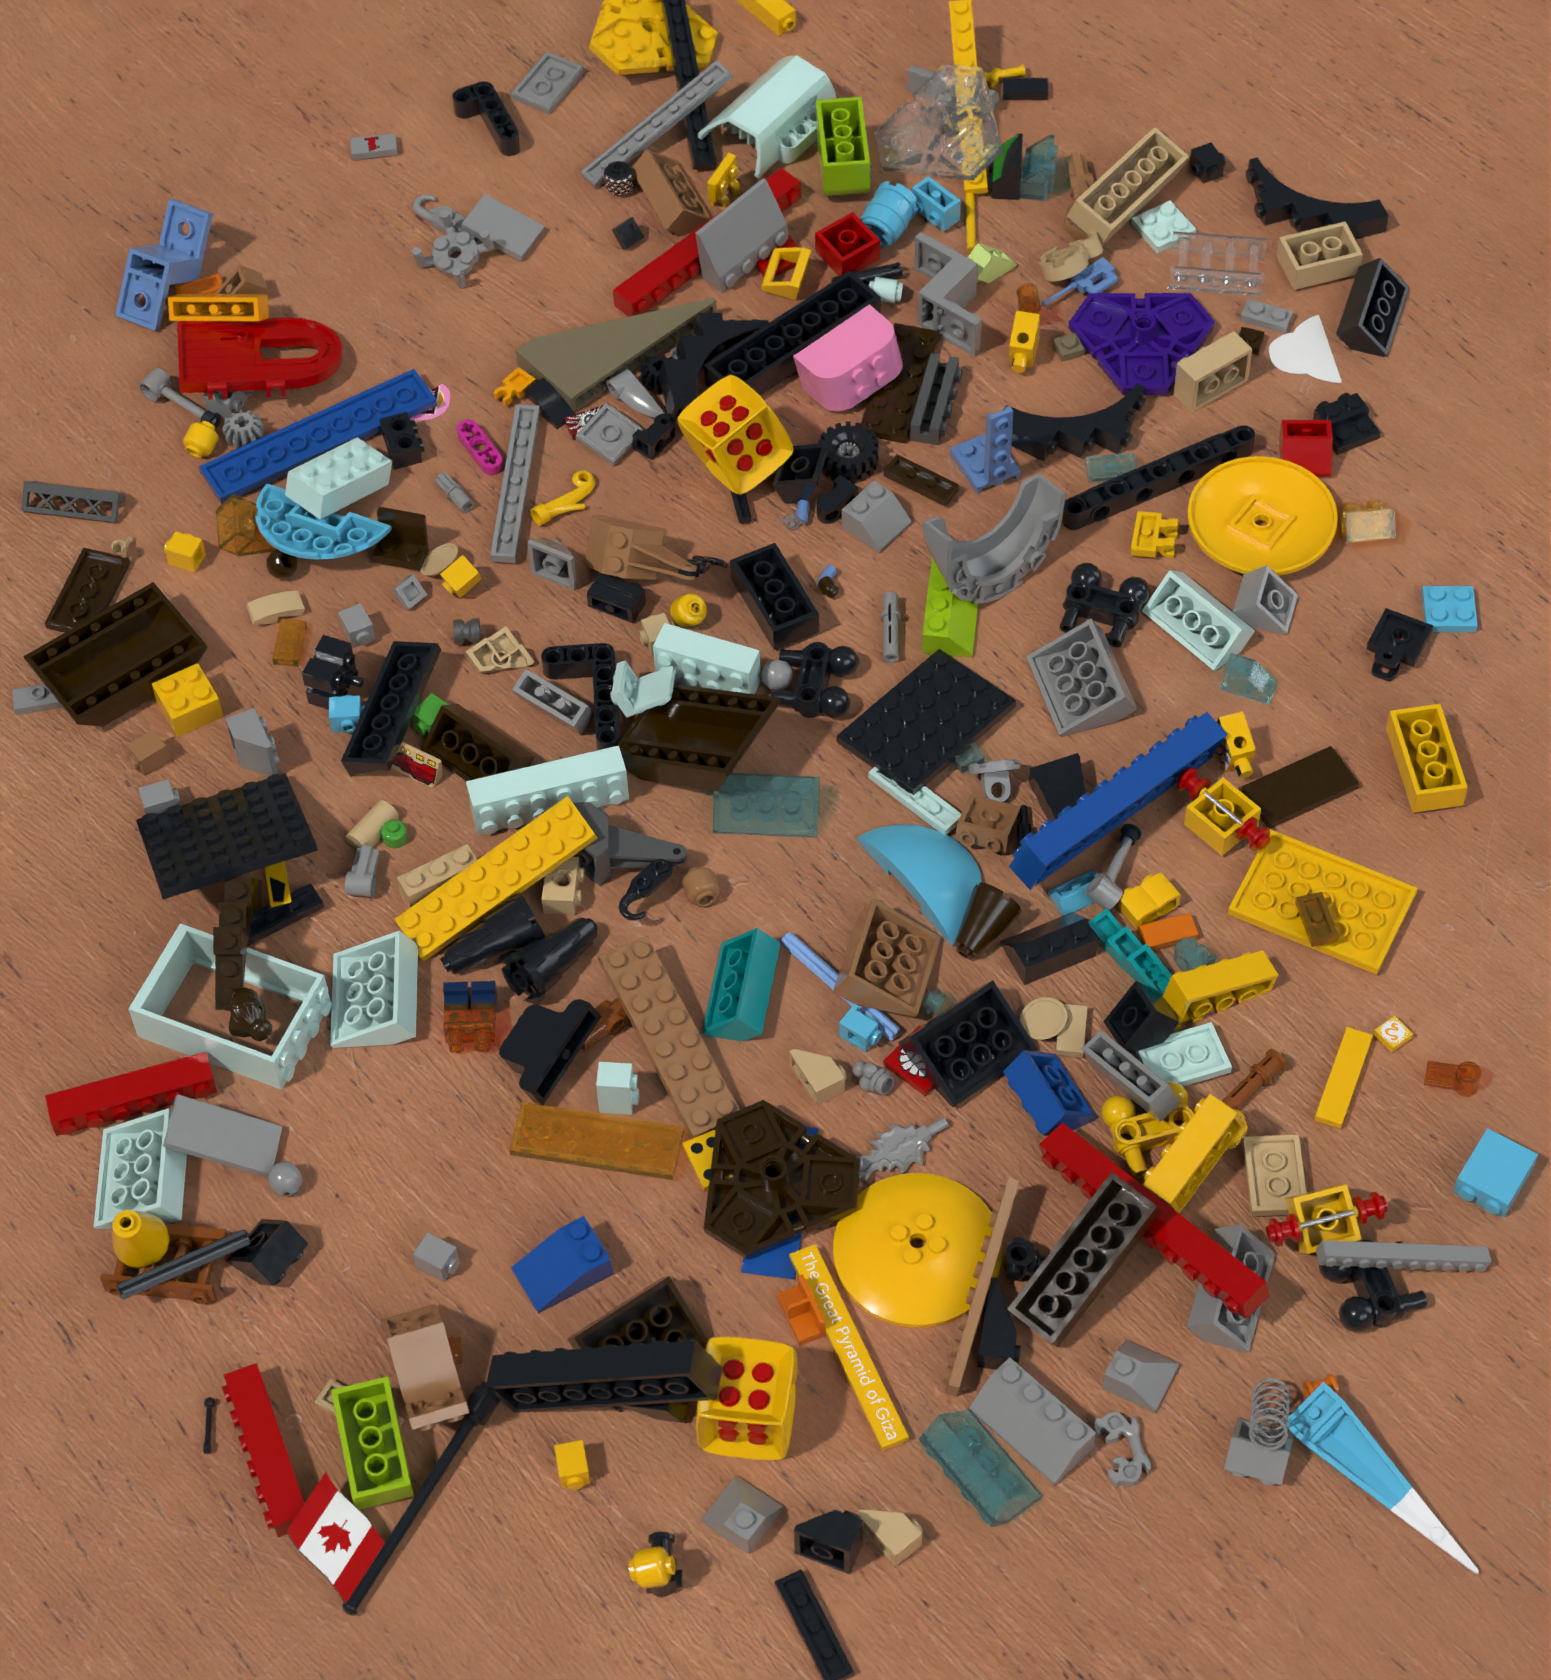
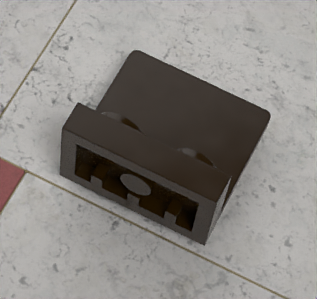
(406, 542)

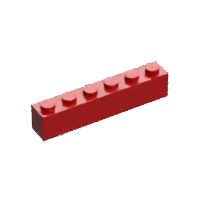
(130, 1094)
(266, 1447)

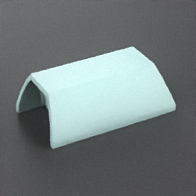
(778, 111)

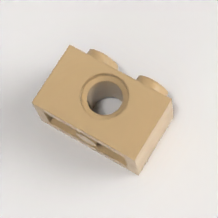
(563, 899)

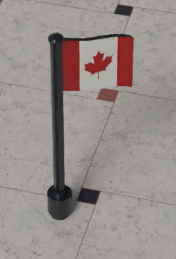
(344, 1542)

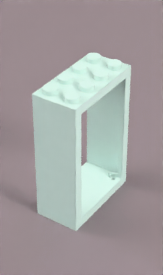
(194, 946)

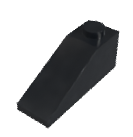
(998, 1332)

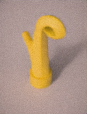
(544, 512)

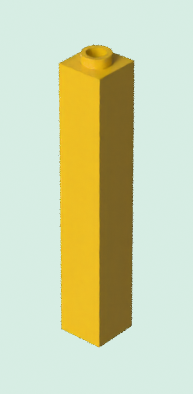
(775, 14)

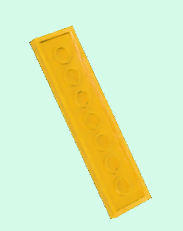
(496, 878)

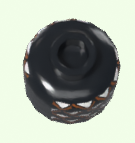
(618, 178)

